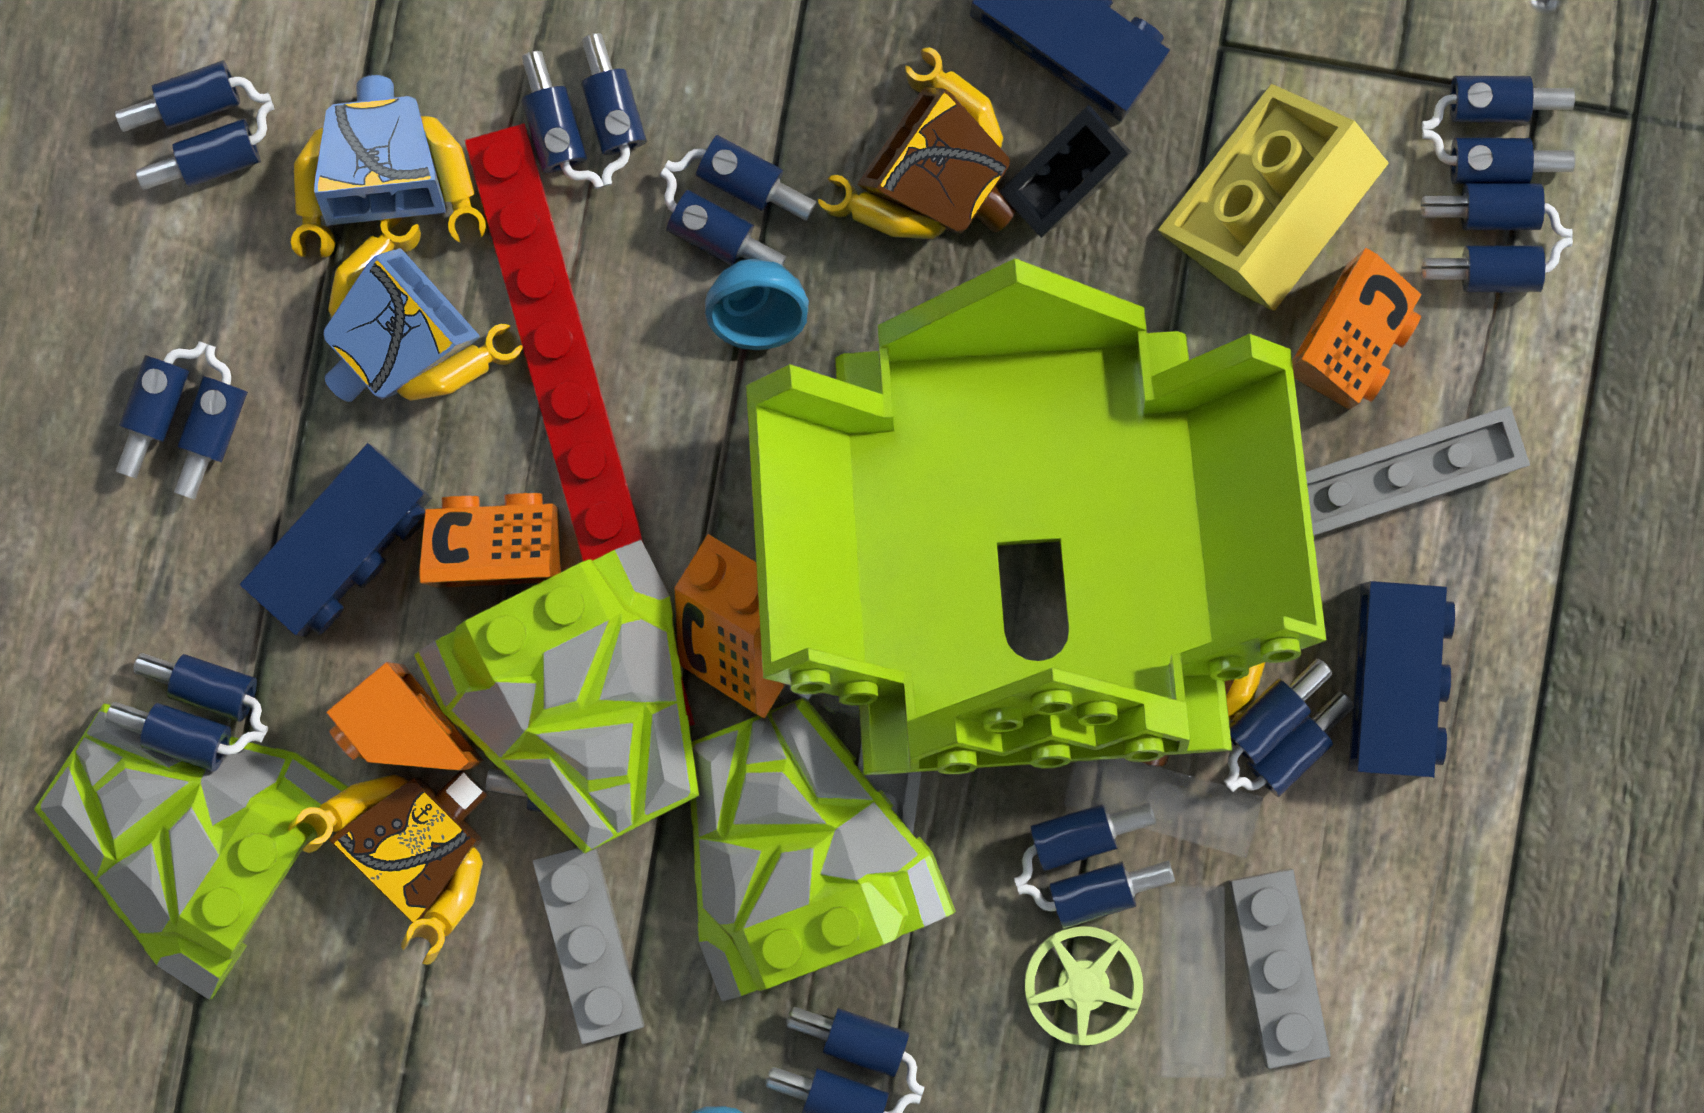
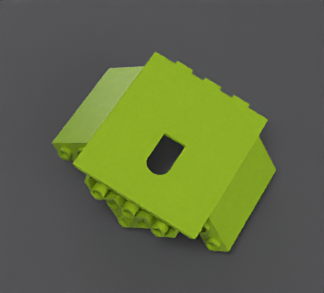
(1026, 421)

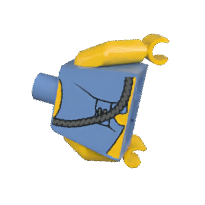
(378, 165)
(399, 327)

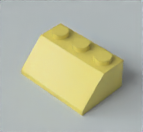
(1274, 195)

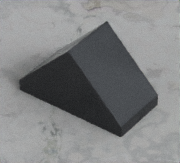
(1066, 172)

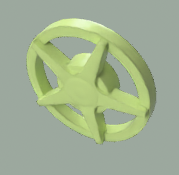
(1083, 985)

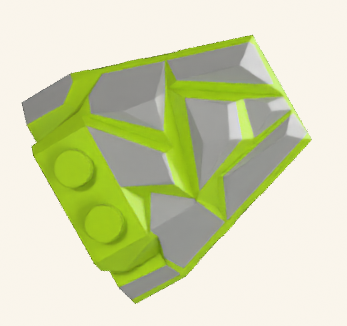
(576, 695)
(183, 847)
(799, 854)

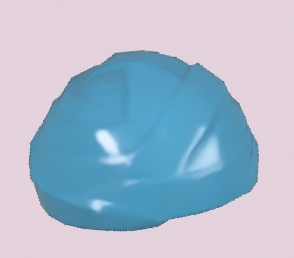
(756, 305)

